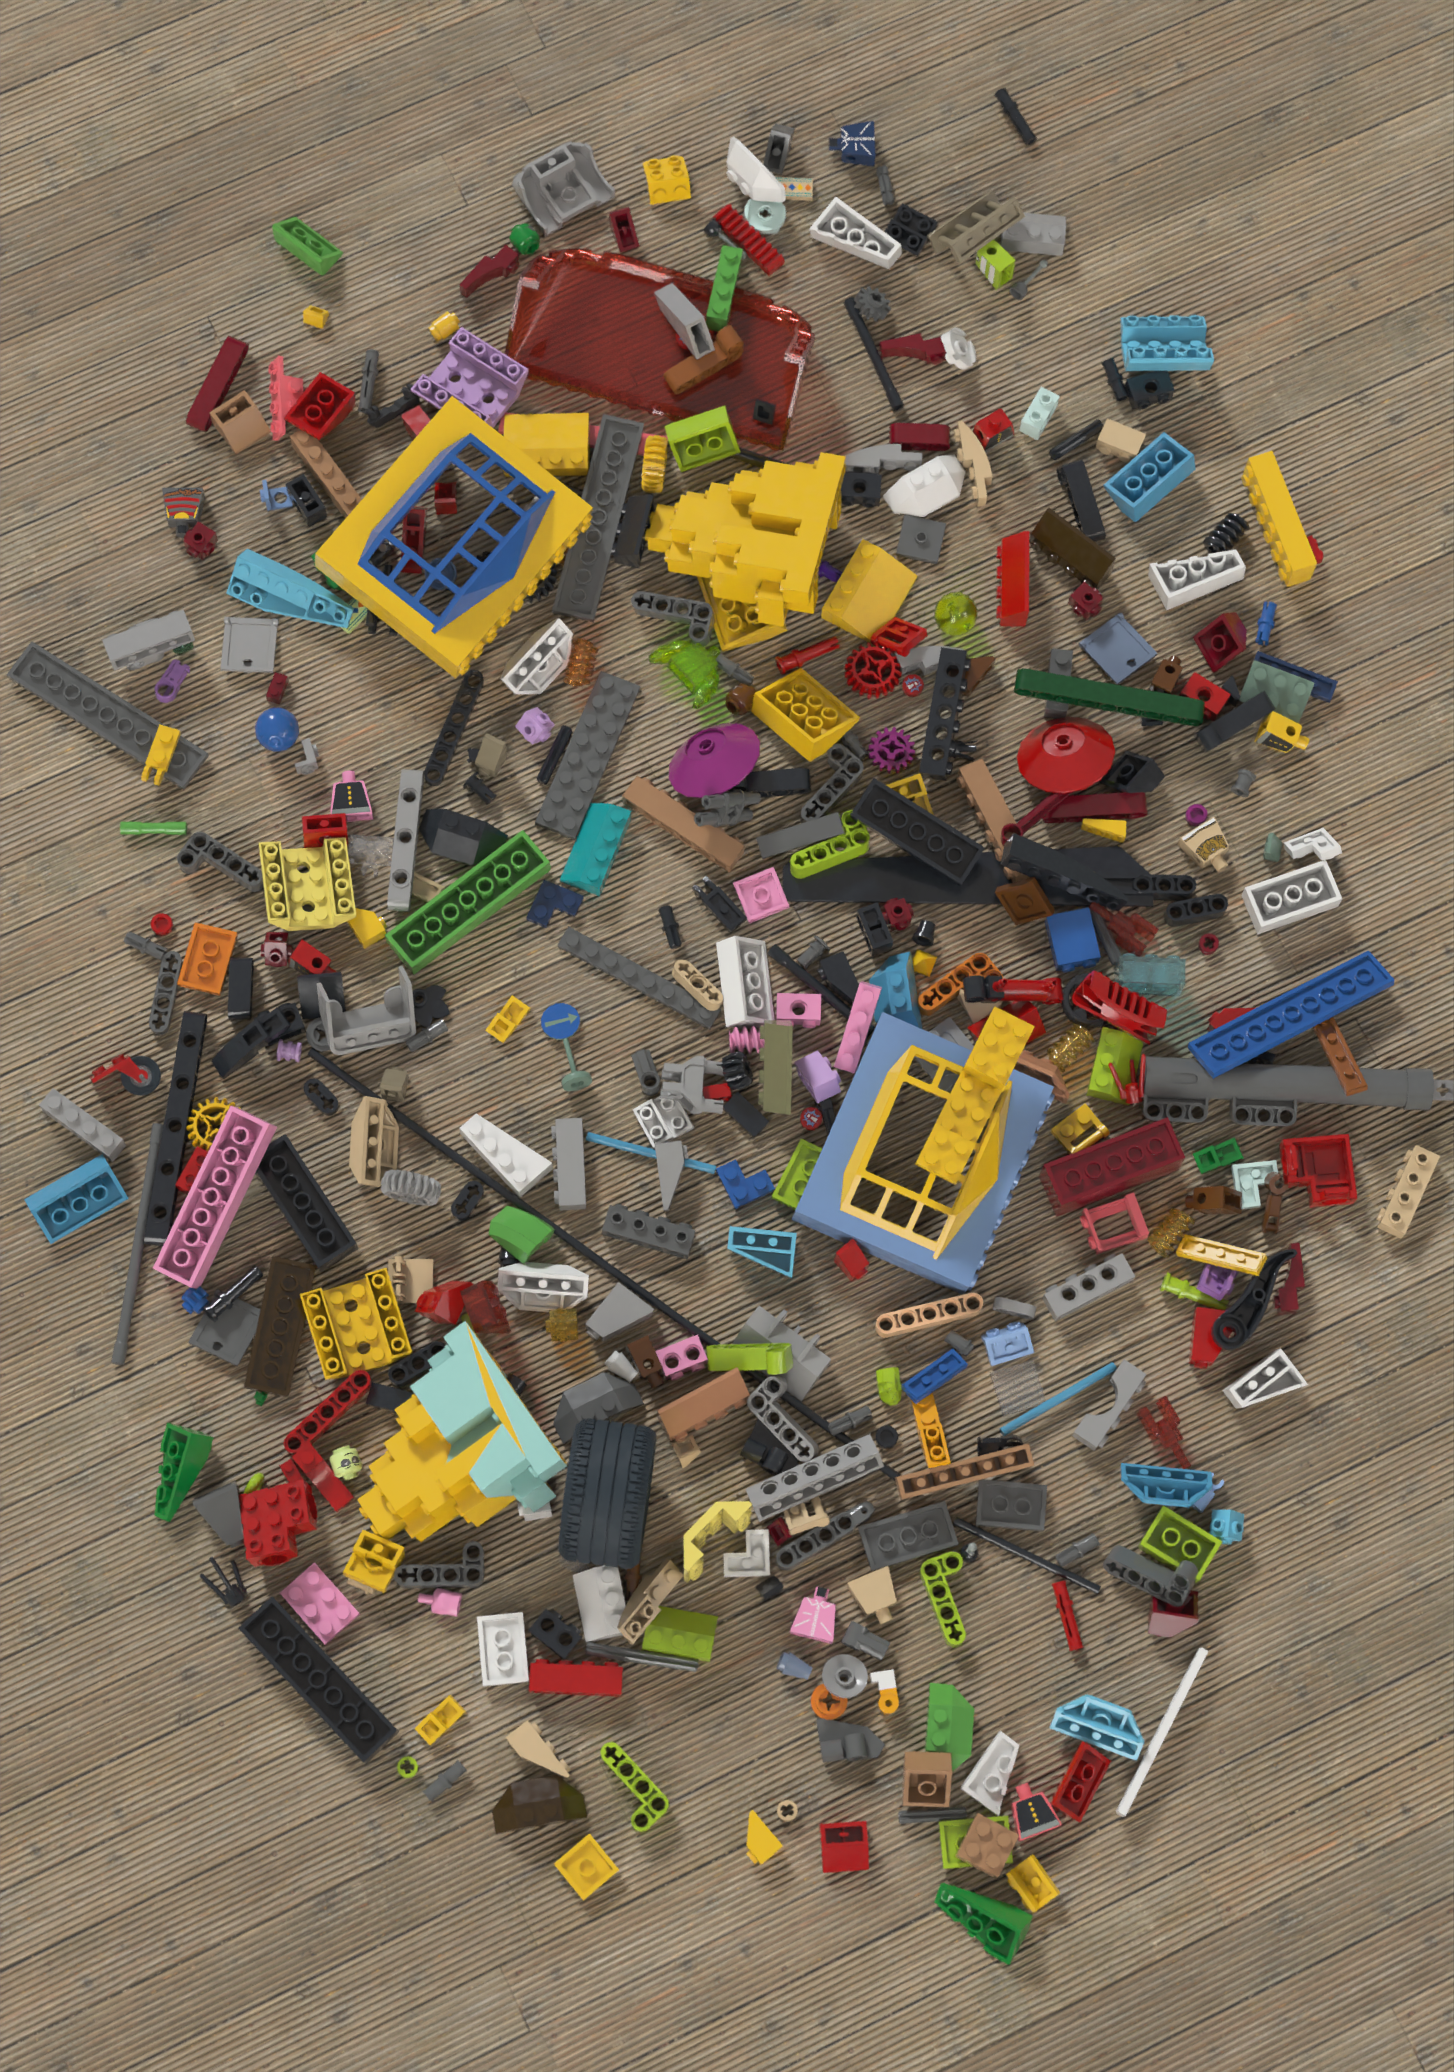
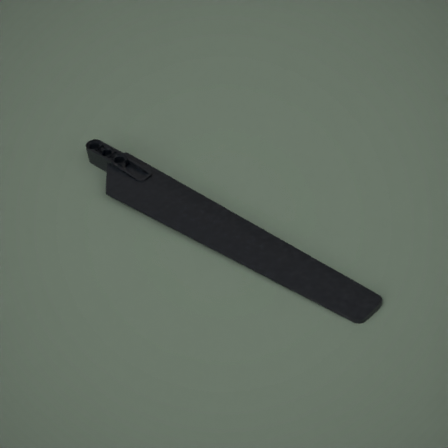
(908, 878)

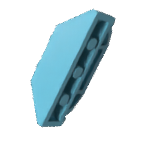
(1100, 1725)

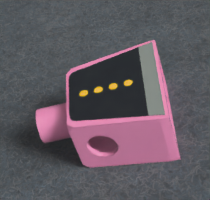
(351, 798)

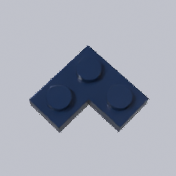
(550, 898)

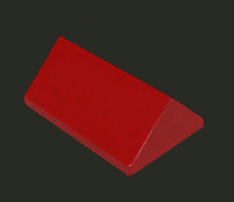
(1021, 1009)
(1080, 1782)

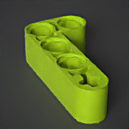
(805, 864)
(772, 1357)
(947, 1601)
(631, 1782)

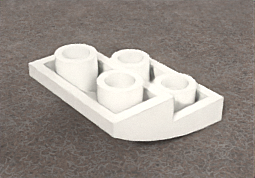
(663, 1120)

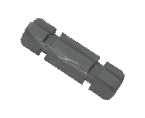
(885, 185)

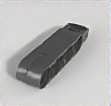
(856, 1519)

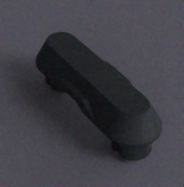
(380, 417)

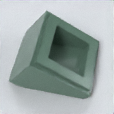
(1272, 848)

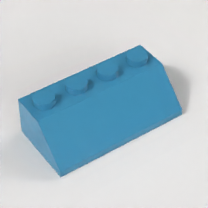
(1150, 476)
(76, 1199)

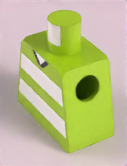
(995, 264)

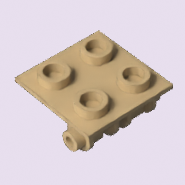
(410, 1278)

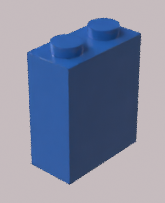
(1072, 940)

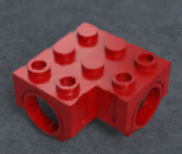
(1322, 1166)
(274, 1519)

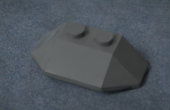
(597, 1398)

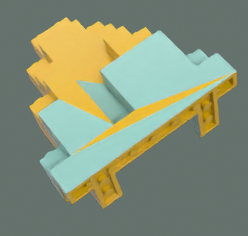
(460, 1448)

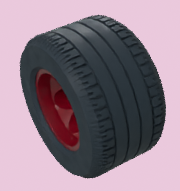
(607, 1493)

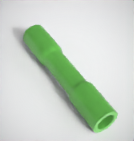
(168, 828)

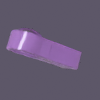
(172, 678)

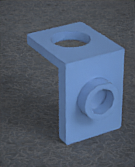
(268, 495)

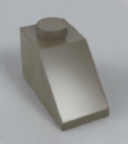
(491, 756)
(394, 1084)

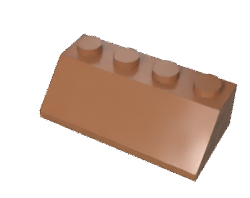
(703, 1404)

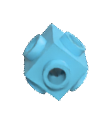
(1227, 1526)

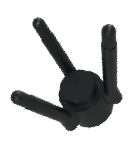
(233, 1594)

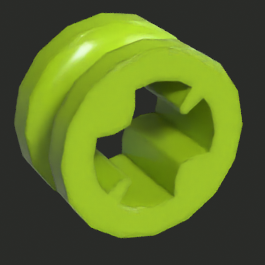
(412, 1762)

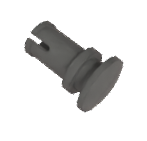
(816, 949)

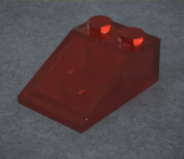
(485, 1308)

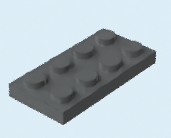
(908, 1536)

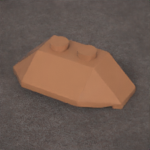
(1045, 1071)

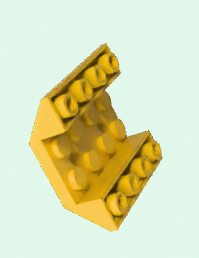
(341, 1332)

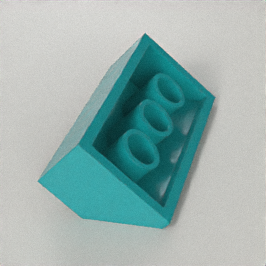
(596, 847)

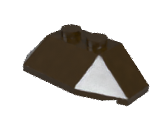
(538, 1804)

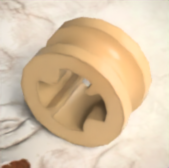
(785, 1803)

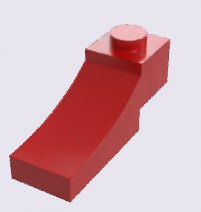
(322, 1477)

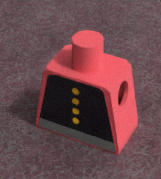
(1032, 1813)

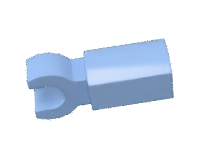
(1202, 1503)

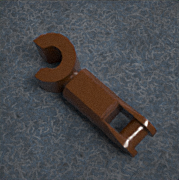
(1273, 1202)

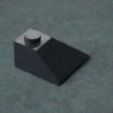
(1133, 774)

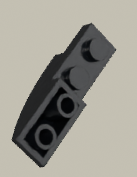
(249, 1041)

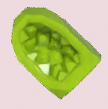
(889, 1385)

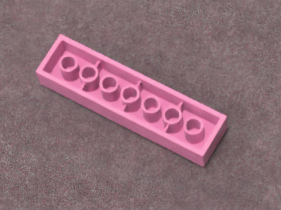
(214, 1197)

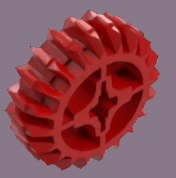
(859, 680)

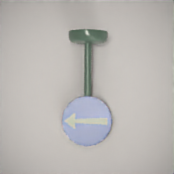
(561, 1023)

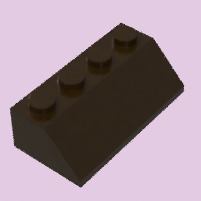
(1071, 549)

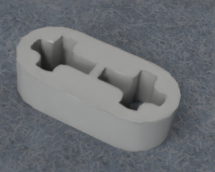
(1014, 1308)

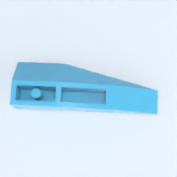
(285, 591)

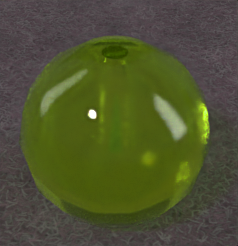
(955, 614)

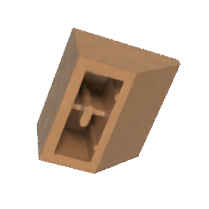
(239, 422)

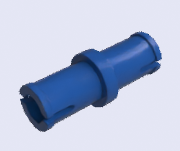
(1265, 623)

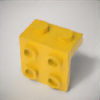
(667, 179)

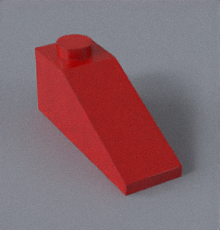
(414, 536)

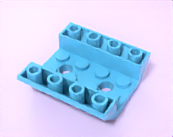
(1165, 343)

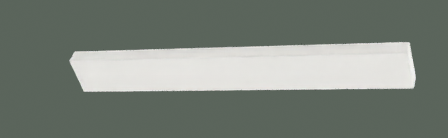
(1161, 1732)

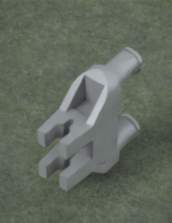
(690, 1086)

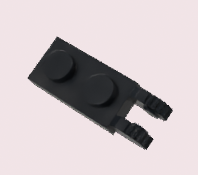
(720, 905)

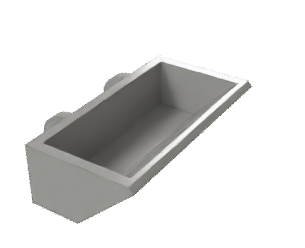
(807, 1360)

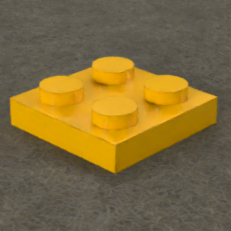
(586, 1867)

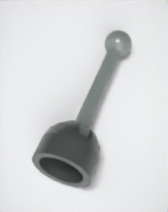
(1019, 289)

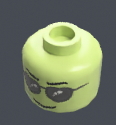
(345, 1462)

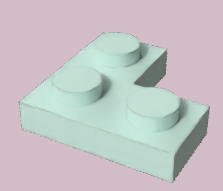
(1248, 1178)

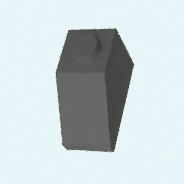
(778, 148)

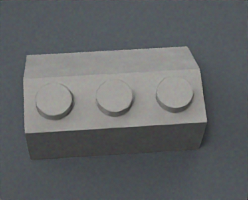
(1036, 235)

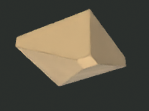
(686, 1450)

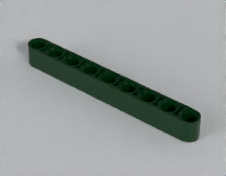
(1109, 697)

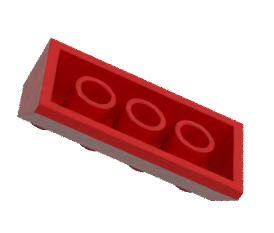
(1013, 580)

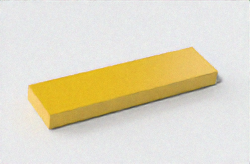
(1221, 1255)

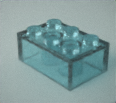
(1151, 974)

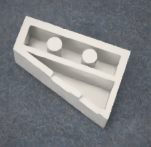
(1265, 1380)

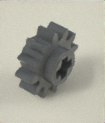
(872, 303)

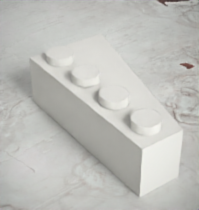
(854, 234)

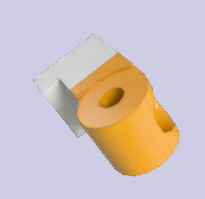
(887, 1689)

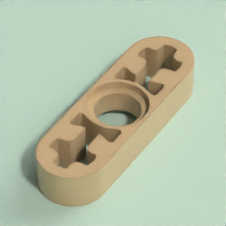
(705, 998)

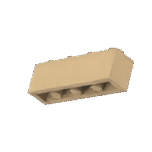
(1408, 1191)

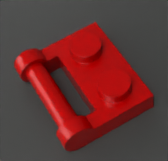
(901, 631)

